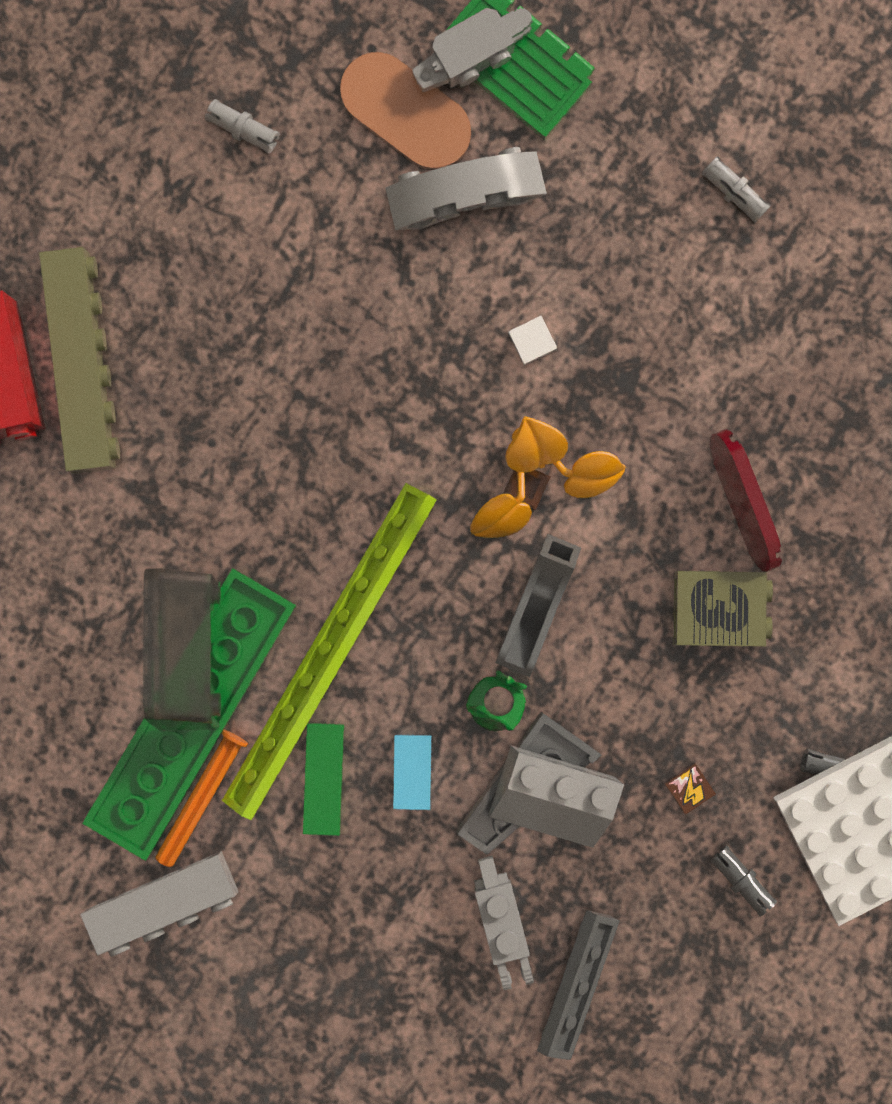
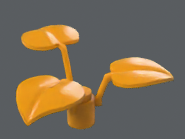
(530, 449)

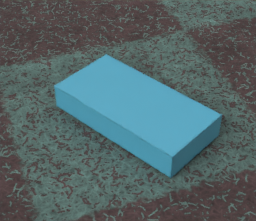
(412, 772)

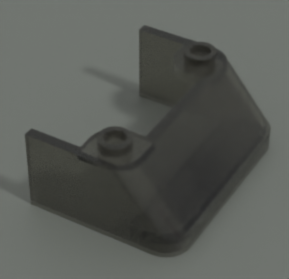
(179, 650)

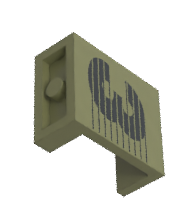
(721, 608)

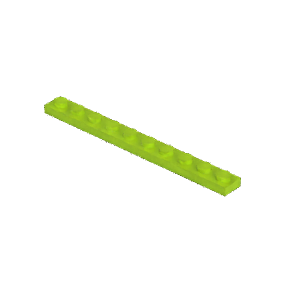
(328, 651)

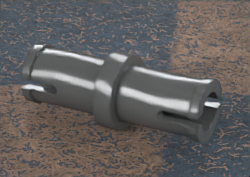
(743, 880)

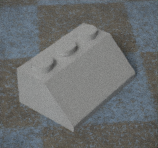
(555, 797)

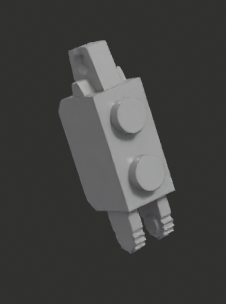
(472, 47)
(501, 921)

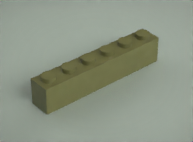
(78, 360)

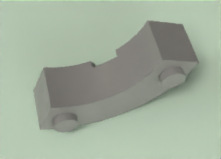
(483, 182)

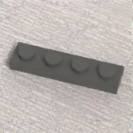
(578, 985)

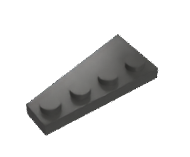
(544, 738)

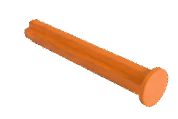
(200, 798)

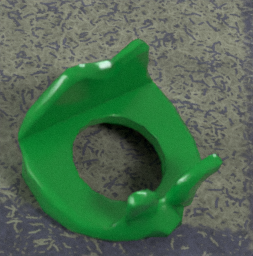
(491, 722)

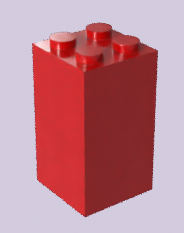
(19, 397)

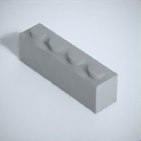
(160, 903)

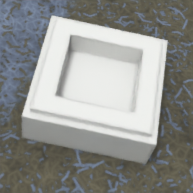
(532, 340)

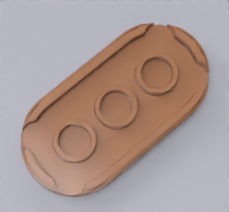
(417, 124)

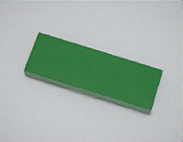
(323, 779)

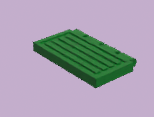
(537, 80)

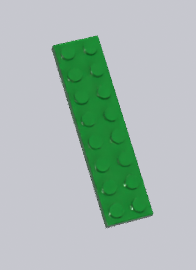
(164, 764)

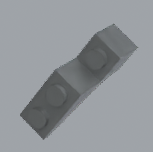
(538, 605)

